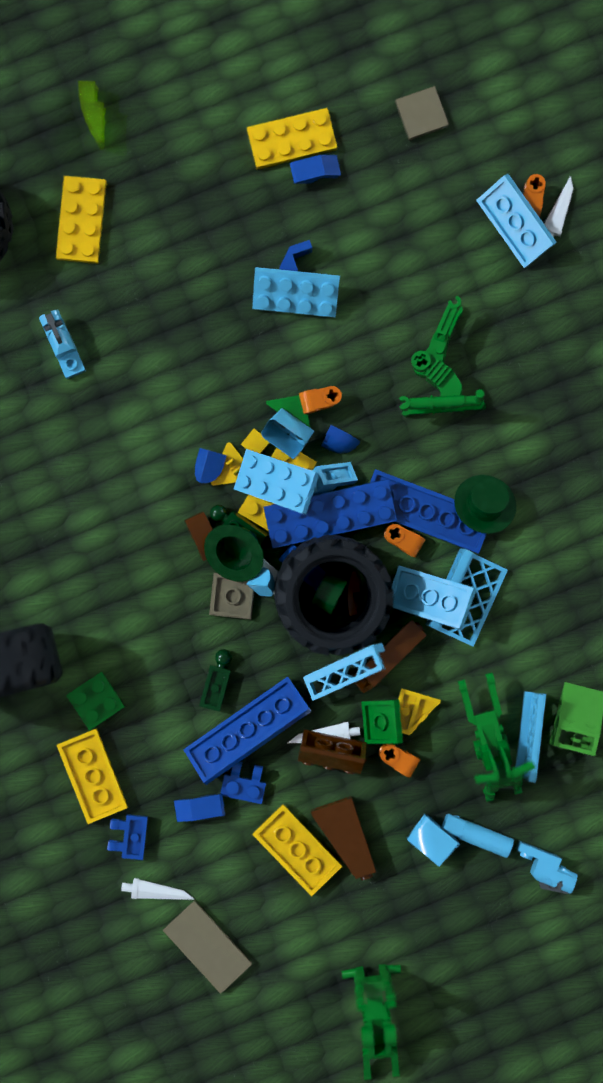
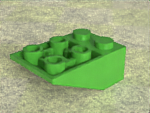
(578, 719)

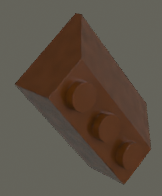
(332, 752)

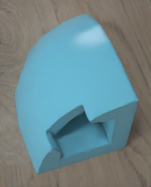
(263, 583)

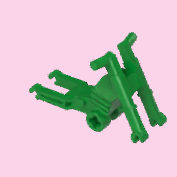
(440, 374)
(492, 745)
(377, 1033)

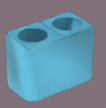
(287, 443)
(432, 840)

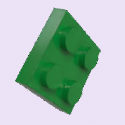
(95, 701)
(382, 722)

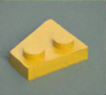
(414, 709)

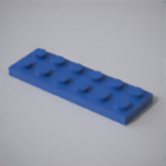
(429, 513)
(332, 514)
(247, 730)

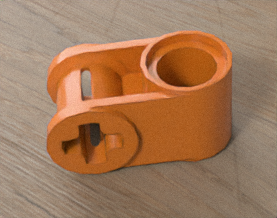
(533, 196)
(316, 399)
(407, 541)
(401, 760)

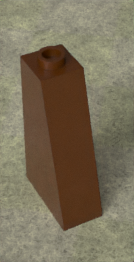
(394, 652)
(346, 835)

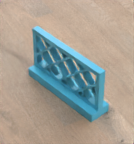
(457, 574)
(530, 732)

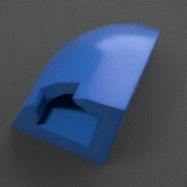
(339, 441)
(208, 465)

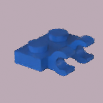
(244, 788)
(134, 836)

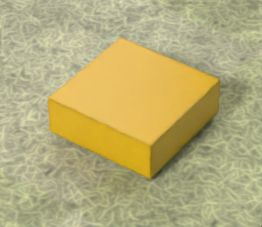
(255, 442)

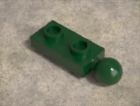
(219, 513)
(216, 682)

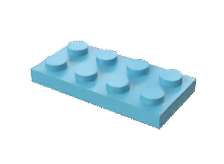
(516, 220)
(295, 292)
(276, 481)
(432, 597)

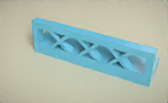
(344, 664)

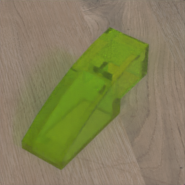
(92, 110)

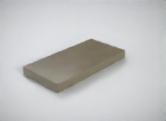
(207, 946)

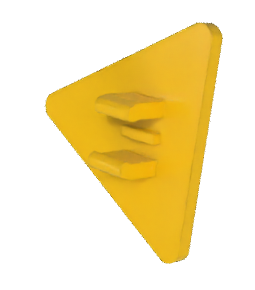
(231, 466)

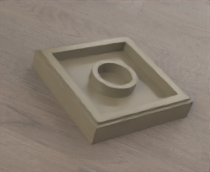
(421, 113)
(231, 598)

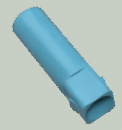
(477, 835)

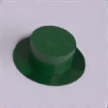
(485, 504)
(234, 552)
(329, 592)

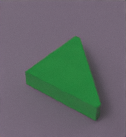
(292, 406)

